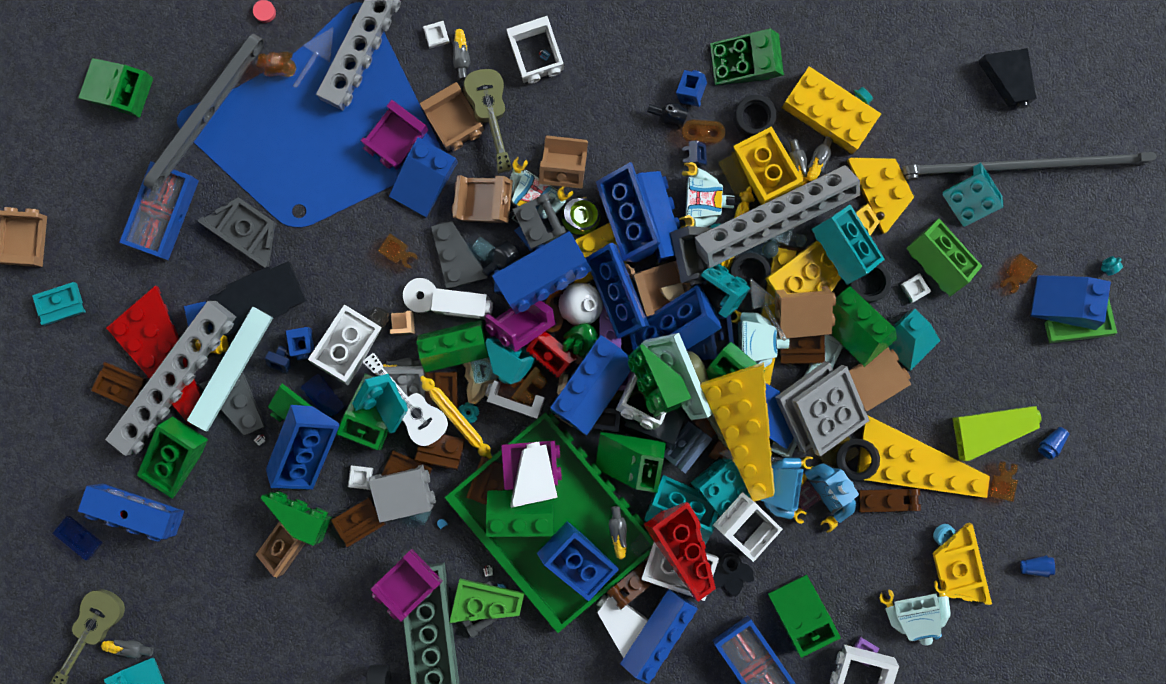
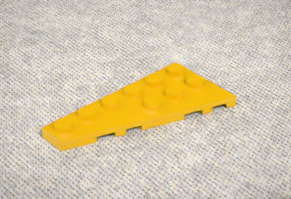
(811, 267)
(743, 418)
(917, 465)

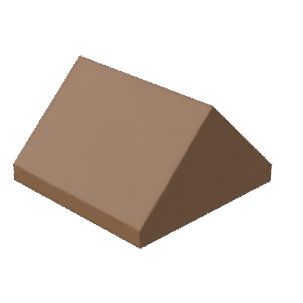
(279, 550)

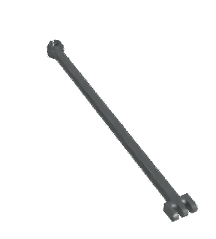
(912, 171)

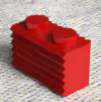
(551, 354)

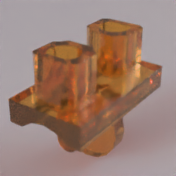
(277, 64)
(522, 394)

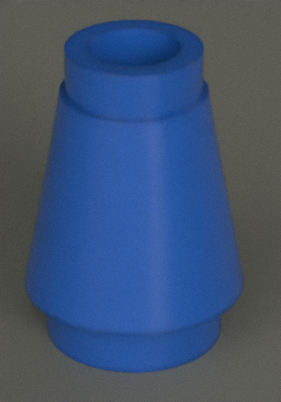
(1053, 444)
(1039, 566)

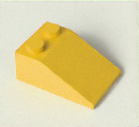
(767, 166)

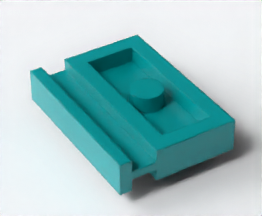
(58, 303)

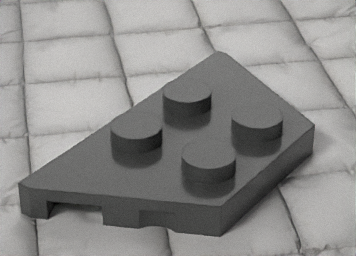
(244, 229)

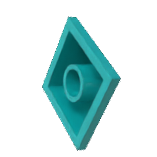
(914, 339)
(508, 364)

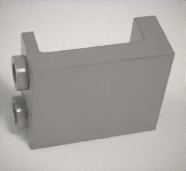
(534, 411)
(402, 494)

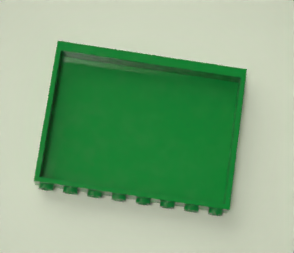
(580, 500)

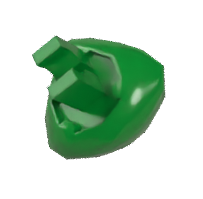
(580, 339)

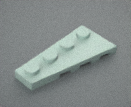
(674, 354)

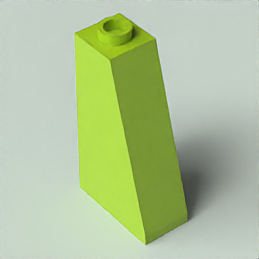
(987, 431)

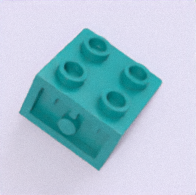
(974, 197)
(733, 286)
(382, 394)
(721, 484)
(141, 673)

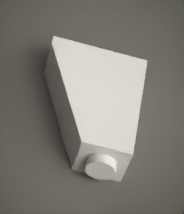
(534, 477)
(621, 624)

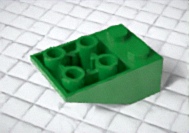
(747, 58)
(116, 87)
(729, 361)
(659, 382)
(363, 425)
(631, 460)
(298, 519)
(804, 616)

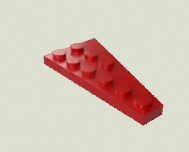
(148, 338)

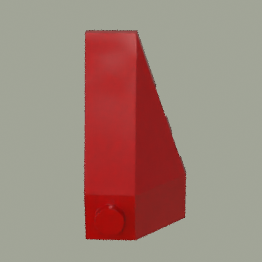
(681, 542)

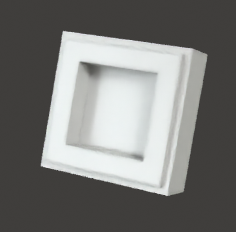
(436, 34)
(915, 288)
(360, 477)

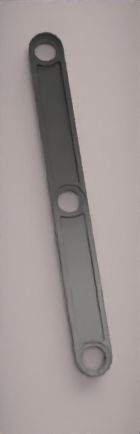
(203, 112)

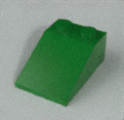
(171, 456)

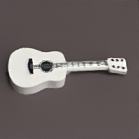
(423, 422)

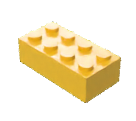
(831, 110)

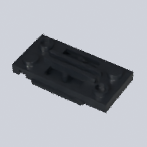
(268, 290)

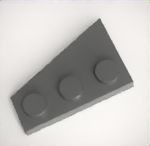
(455, 257)
(242, 407)

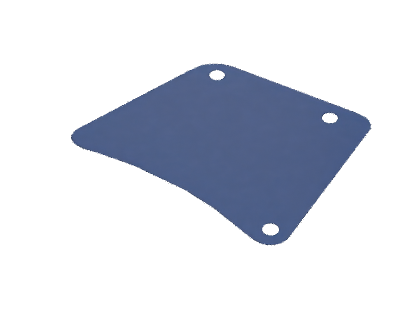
(299, 149)

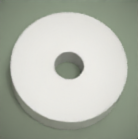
(410, 295)

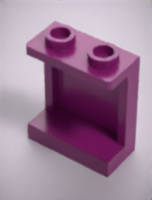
(394, 136)
(520, 328)
(511, 456)
(405, 585)

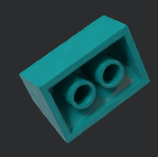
(848, 244)
(674, 493)

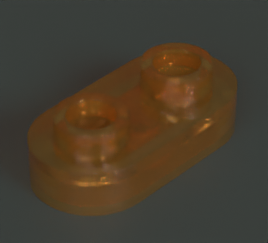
(703, 130)

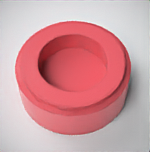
(264, 11)

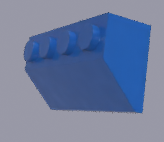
(660, 209)
(628, 214)
(542, 273)
(617, 291)
(688, 315)
(592, 385)
(301, 448)
(659, 636)

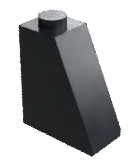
(1011, 76)
(666, 432)

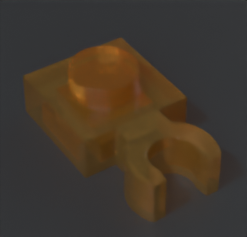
(395, 250)
(1019, 271)
(1003, 485)

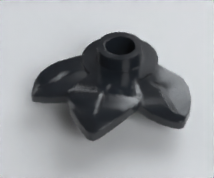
(732, 577)

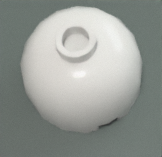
(580, 304)

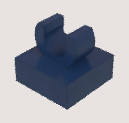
(697, 153)
(279, 360)

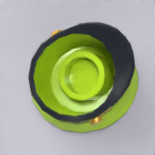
(581, 215)

